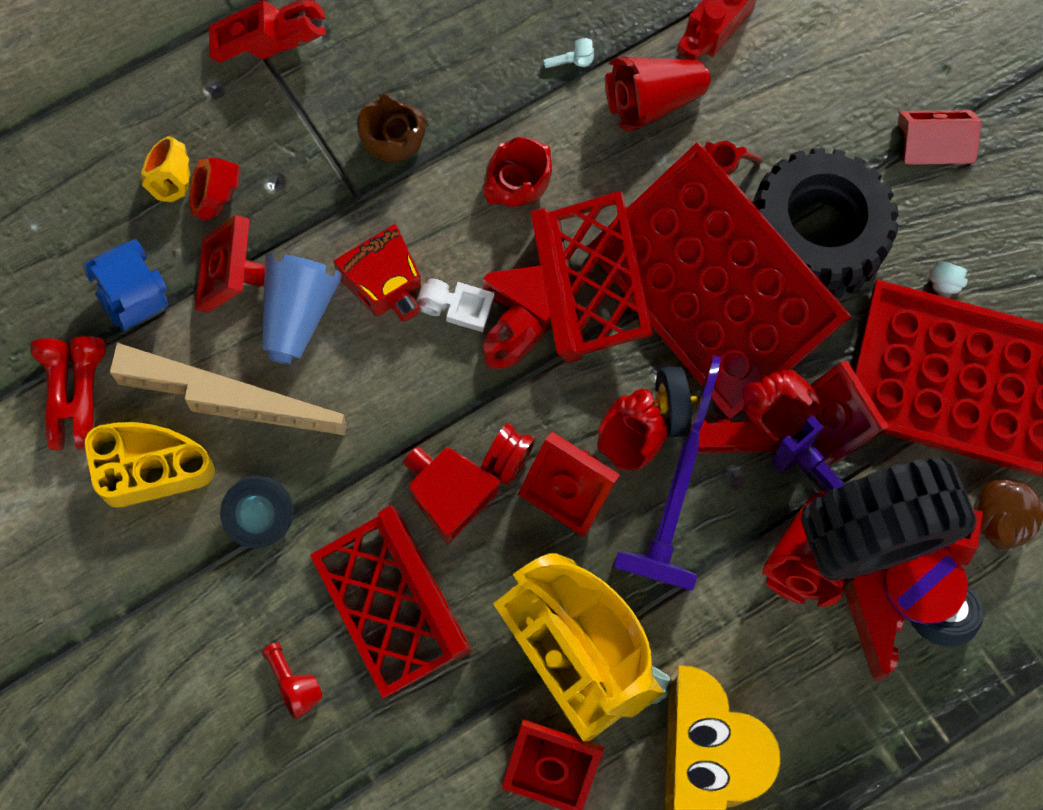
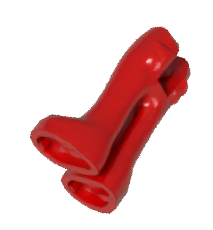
(55, 358)

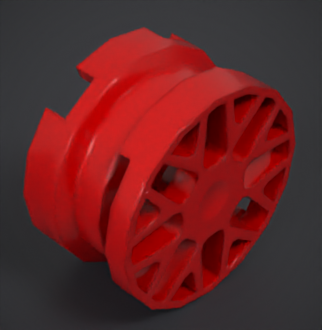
(508, 454)

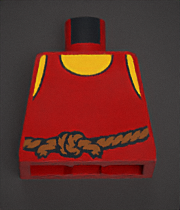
(382, 274)

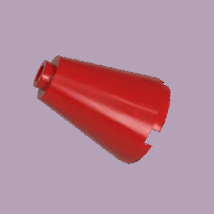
(652, 87)
(794, 571)

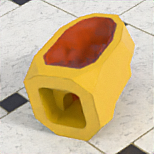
(166, 170)

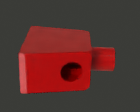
(449, 489)

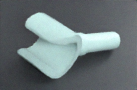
(581, 56)

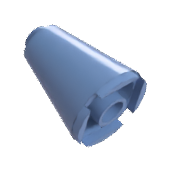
(293, 304)

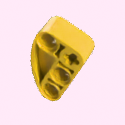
(136, 453)

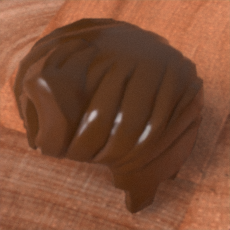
(391, 129)
(1009, 513)

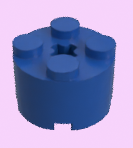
(126, 285)

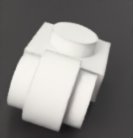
(467, 306)

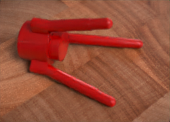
(729, 156)

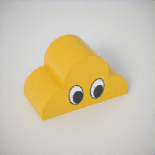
(713, 753)

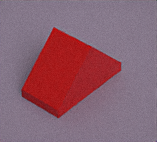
(523, 288)

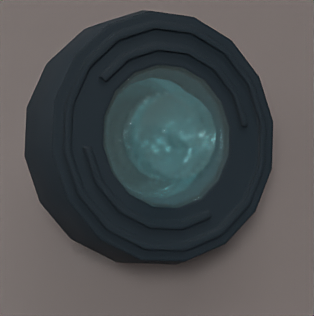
(256, 512)

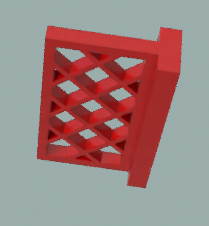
(562, 291)
(422, 586)

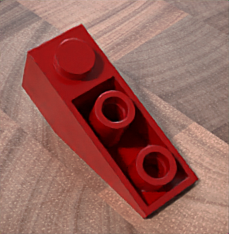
(874, 621)

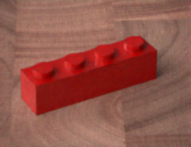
(734, 437)

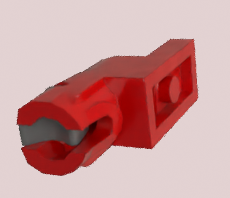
(266, 30)

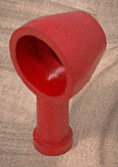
(298, 691)

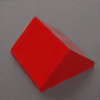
(552, 767)

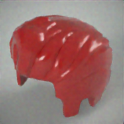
(517, 172)
(780, 403)
(632, 431)

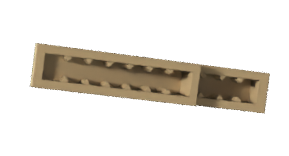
(219, 395)

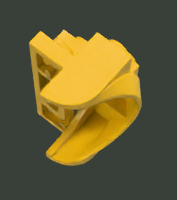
(585, 646)

